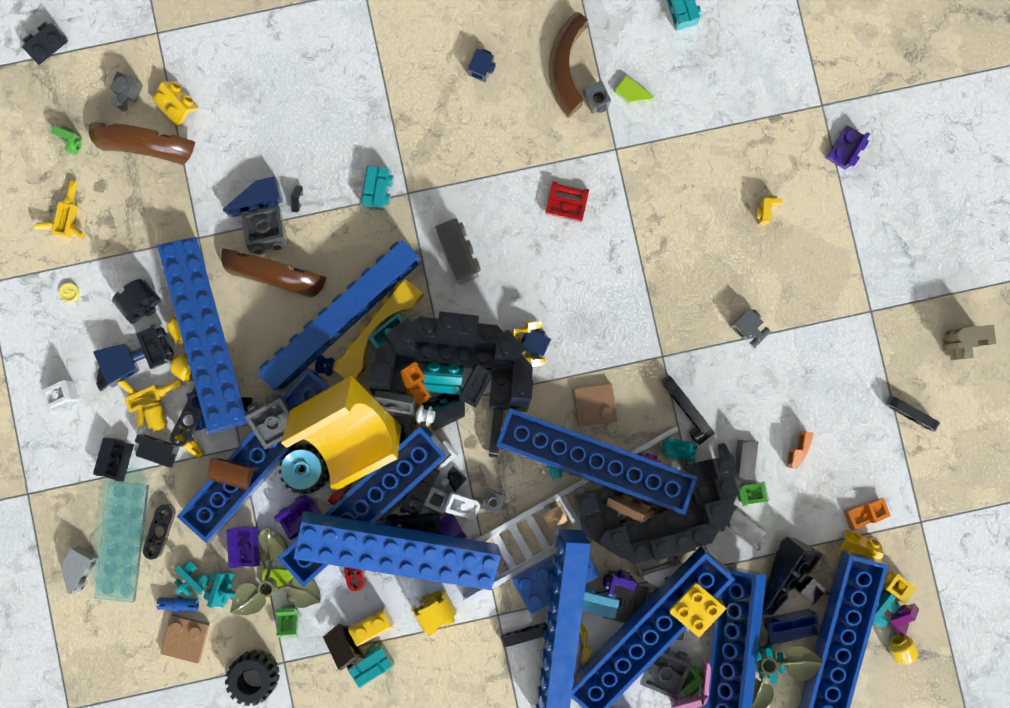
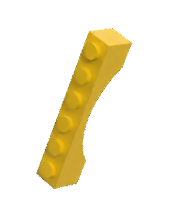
(354, 360)

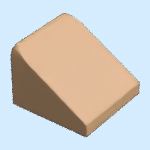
(554, 517)

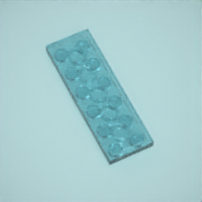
(121, 541)

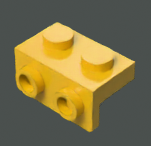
(174, 101)
(861, 545)

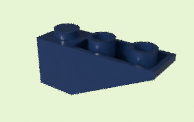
(258, 195)

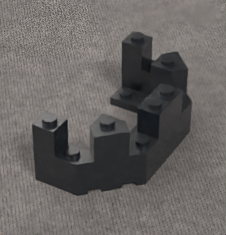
(457, 341)
(667, 531)

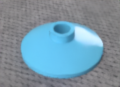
(292, 474)

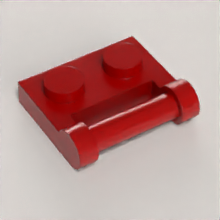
(567, 207)

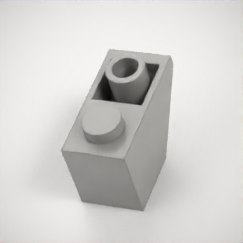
(77, 567)

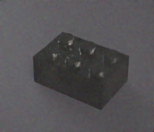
(458, 251)

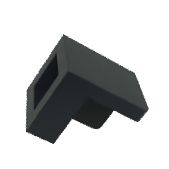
(811, 589)

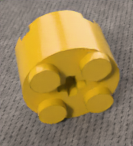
(434, 612)

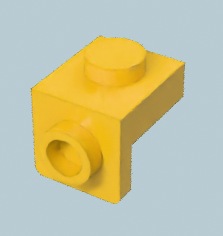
(763, 212)

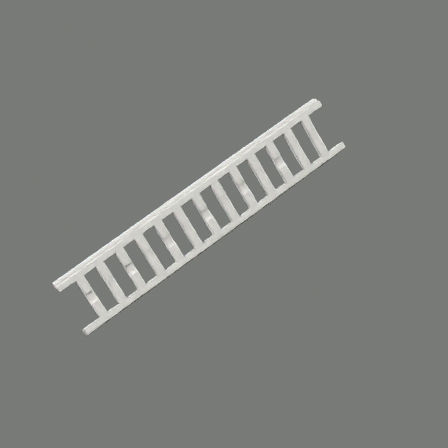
(544, 505)

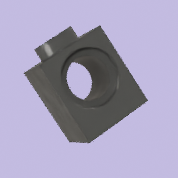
(597, 89)
(493, 501)

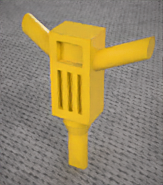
(65, 216)
(152, 394)

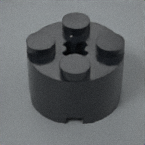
(136, 300)

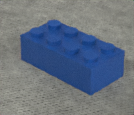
(535, 583)

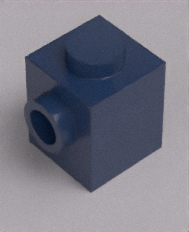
(481, 65)
(536, 342)

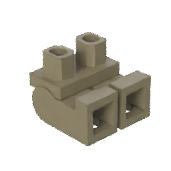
(961, 340)

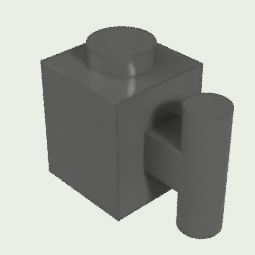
(126, 89)
(748, 324)
(437, 497)

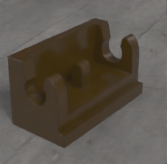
(343, 648)

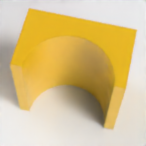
(347, 430)

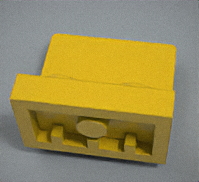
(697, 609)

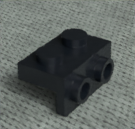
(44, 43)
(155, 346)
(113, 458)

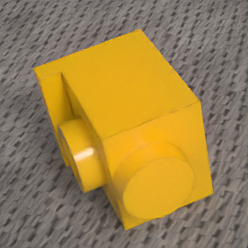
(902, 590)

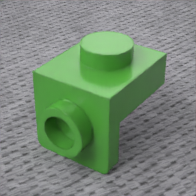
(73, 141)
(753, 493)
(287, 621)
(693, 682)

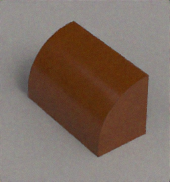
(230, 473)

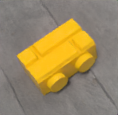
(371, 626)

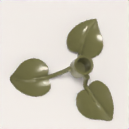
(252, 599)
(801, 666)

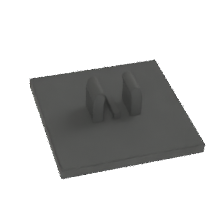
(629, 601)

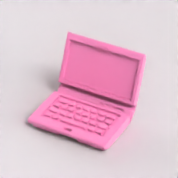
(695, 700)

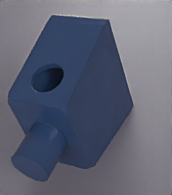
(118, 363)

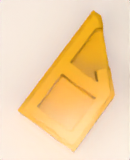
(192, 446)

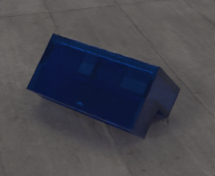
(791, 626)

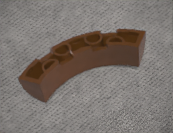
(559, 69)
(141, 141)
(272, 273)

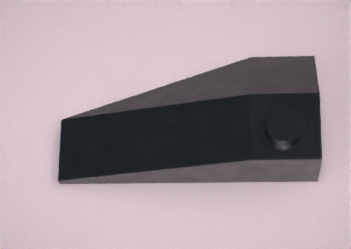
(790, 564)

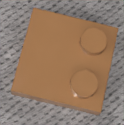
(595, 405)
(629, 506)
(185, 638)

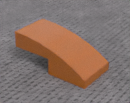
(412, 381)
(797, 455)
(867, 513)

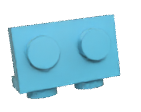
(599, 604)

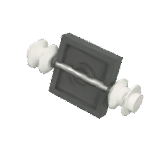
(403, 408)

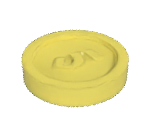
(69, 292)

